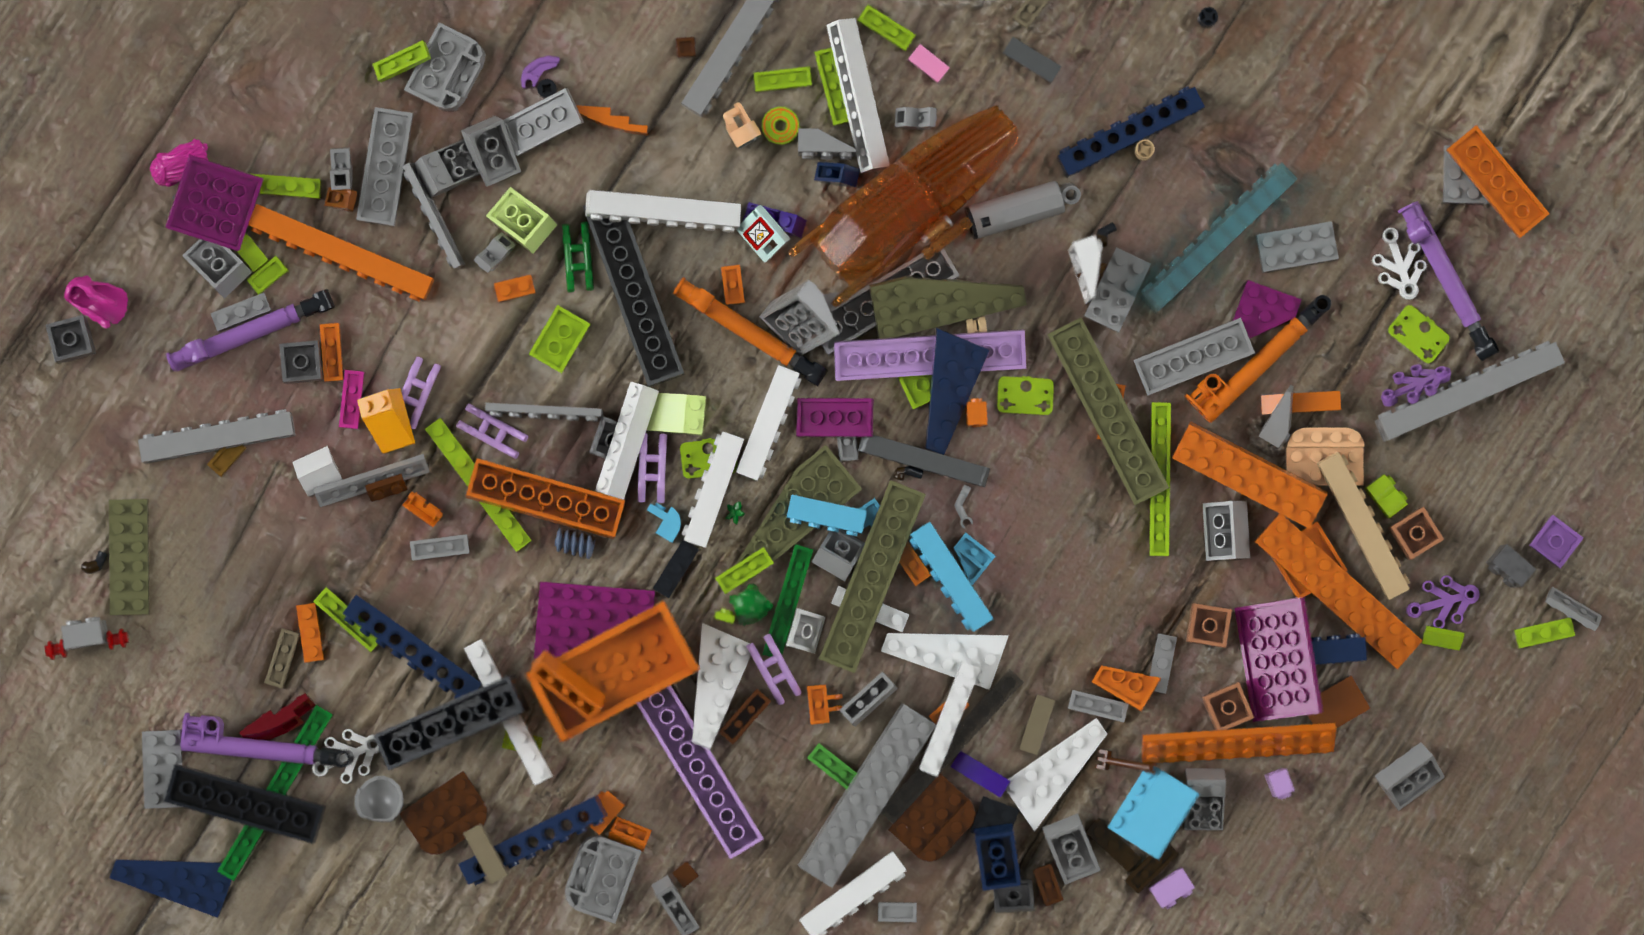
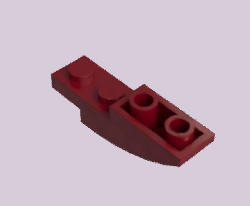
(274, 725)

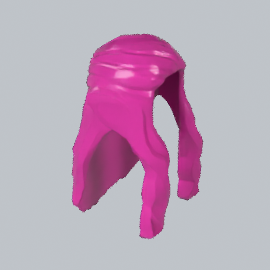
(169, 166)
(97, 300)

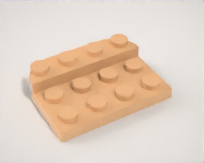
(1312, 445)

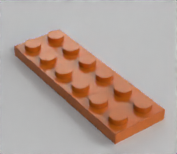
(1497, 181)

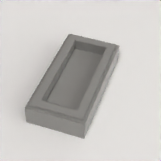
(897, 912)

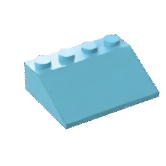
(1153, 811)

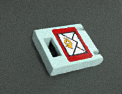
(759, 230)

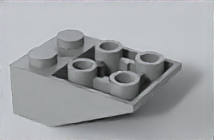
(818, 143)
(446, 168)
(1209, 807)

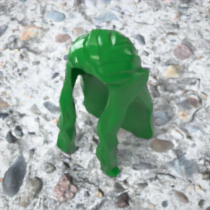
(750, 605)

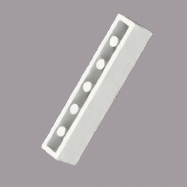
(767, 423)
(627, 440)
(713, 489)
(949, 718)
(853, 894)

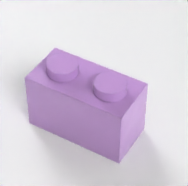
(1279, 783)
(1171, 888)

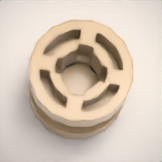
(1144, 150)
(972, 327)

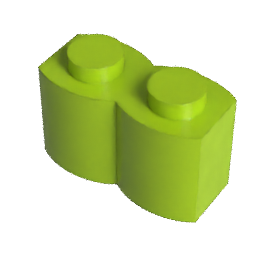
(1386, 495)

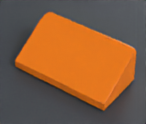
(629, 833)

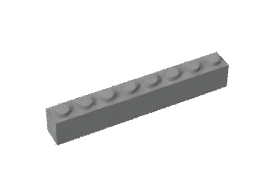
(727, 55)
(216, 437)

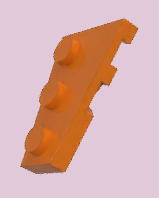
(1128, 686)

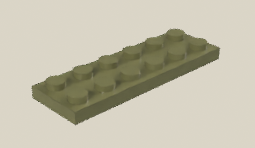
(129, 556)

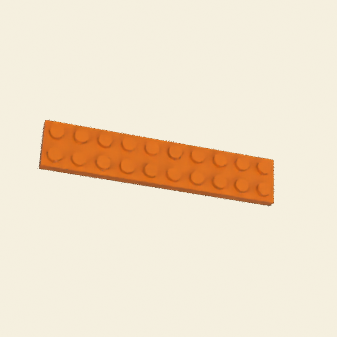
(1338, 591)
(1238, 743)

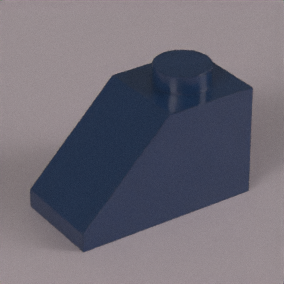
(837, 174)

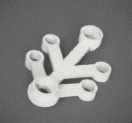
(1400, 266)
(356, 752)

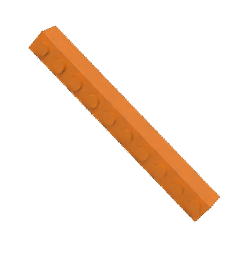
(341, 252)

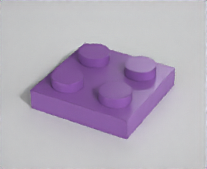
(1556, 541)

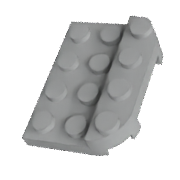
(450, 71)
(601, 877)

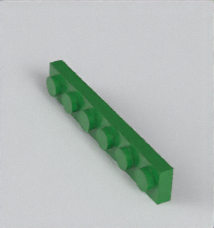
(789, 597)

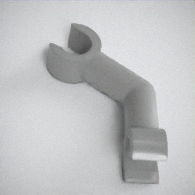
(959, 502)

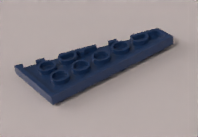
(953, 378)
(186, 883)

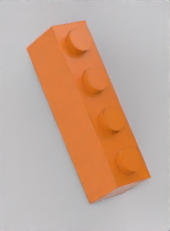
(567, 685)

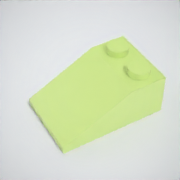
(522, 220)
(678, 414)

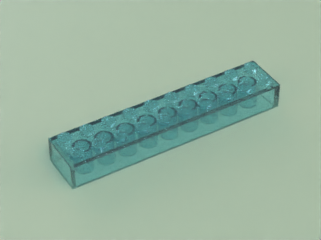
(1223, 232)

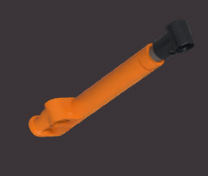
(747, 330)
(1216, 400)

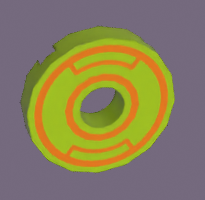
(780, 114)

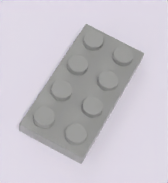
(542, 121)
(1297, 247)
(160, 754)

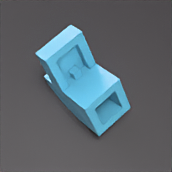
(671, 521)

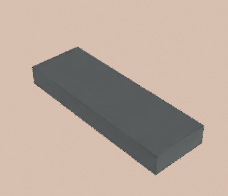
(1031, 59)

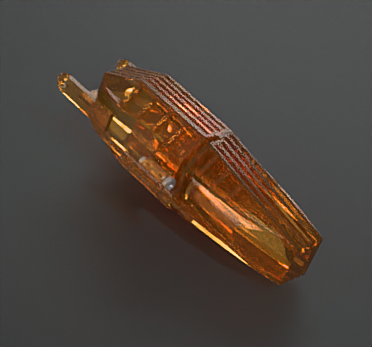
(912, 200)

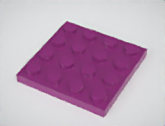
(214, 202)

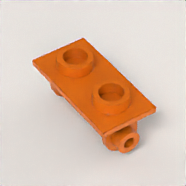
(417, 505)

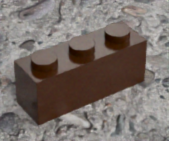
(745, 716)

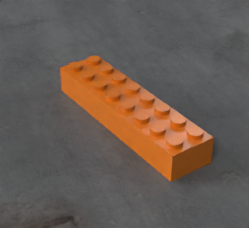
(1250, 474)
(545, 498)

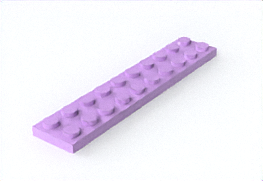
(916, 355)

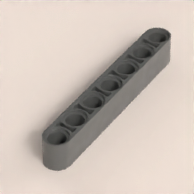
(924, 460)

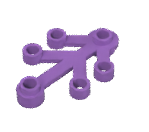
(1437, 377)
(1446, 601)

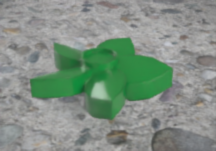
(735, 511)

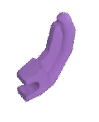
(536, 68)

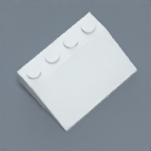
(1086, 259)

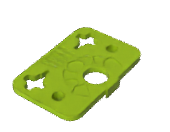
(1415, 338)
(1025, 401)
(697, 457)

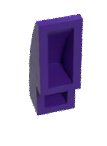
(980, 774)

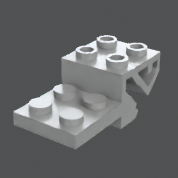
(1117, 290)

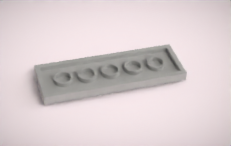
(384, 166)
(1194, 356)
(537, 411)

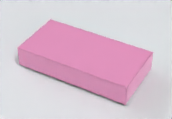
(928, 63)

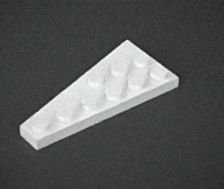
(947, 652)
(722, 666)
(1044, 780)

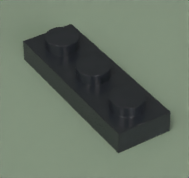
(675, 568)

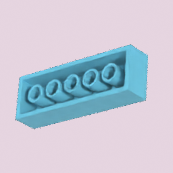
(950, 576)

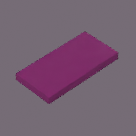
(835, 417)

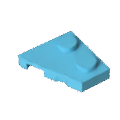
(972, 557)

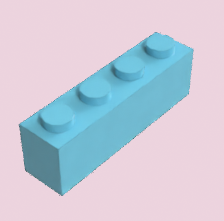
(826, 514)

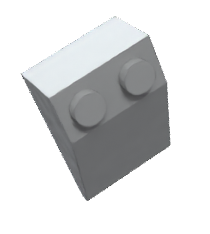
(491, 150)
(217, 266)
(1071, 849)

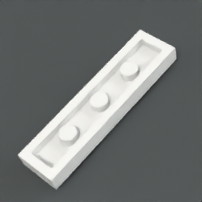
(887, 615)

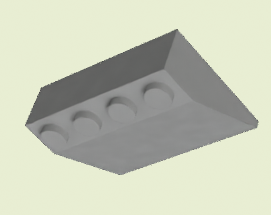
(801, 318)

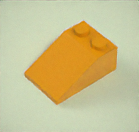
(387, 419)

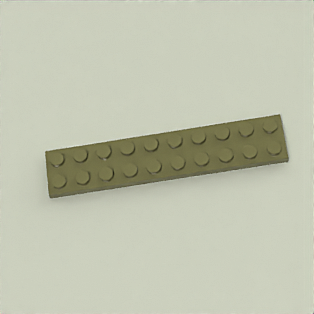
(1108, 411)
(872, 576)

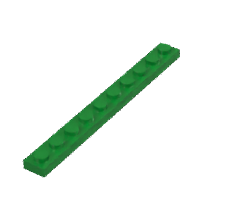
(280, 783)

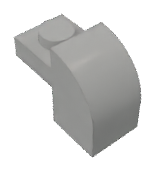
(915, 118)
(340, 169)
(495, 253)

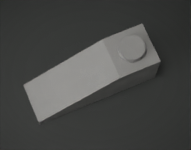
(1279, 423)
(675, 905)

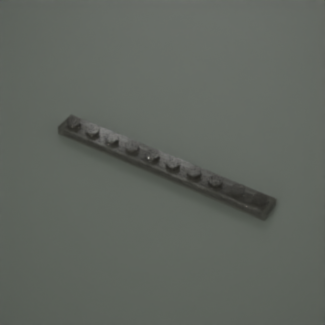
(964, 733)

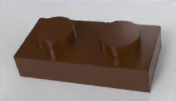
(386, 487)
(1048, 885)

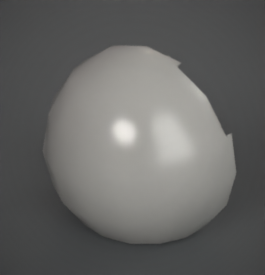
(379, 799)

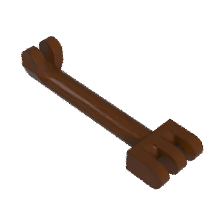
(1108, 760)

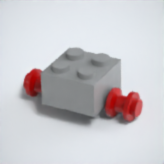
(85, 634)

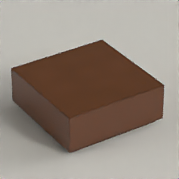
(685, 47)
(685, 874)

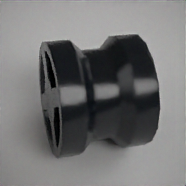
(1210, 14)
(549, 90)

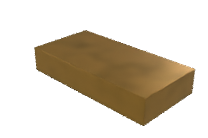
(225, 459)

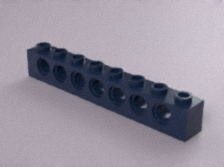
(1072, 166)
(359, 606)
(592, 806)

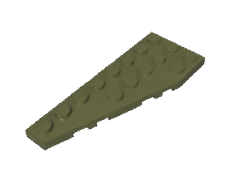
(923, 303)
(818, 478)

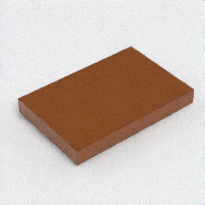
(1340, 703)

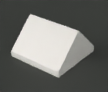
(316, 470)
(805, 631)

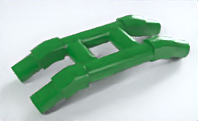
(586, 248)

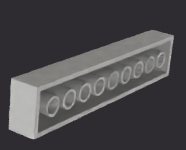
(1472, 390)
(866, 795)

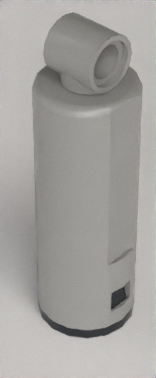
(1019, 208)

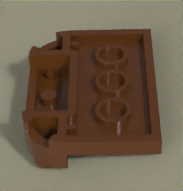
(445, 815)
(934, 820)

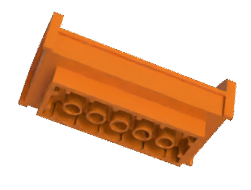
(623, 666)

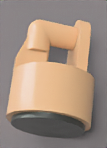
(745, 134)

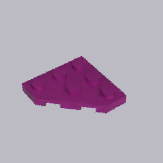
(1264, 308)

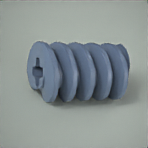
(574, 543)

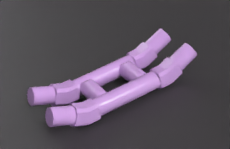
(426, 386)
(487, 420)
(660, 477)
(776, 658)

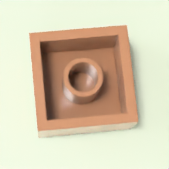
(1415, 533)
(1208, 625)
(1227, 707)

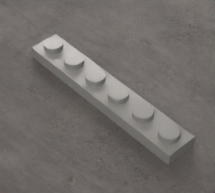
(436, 222)
(356, 484)

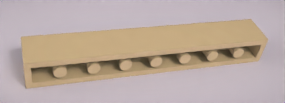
(1363, 526)

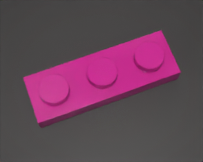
(351, 393)

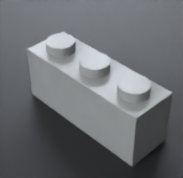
(868, 699)

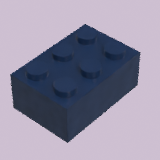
(1339, 650)
(997, 857)

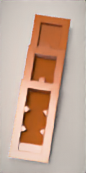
(603, 116)
(1304, 402)

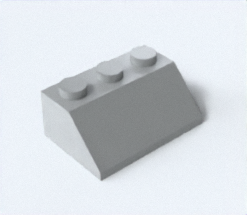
(1226, 530)
(1409, 776)

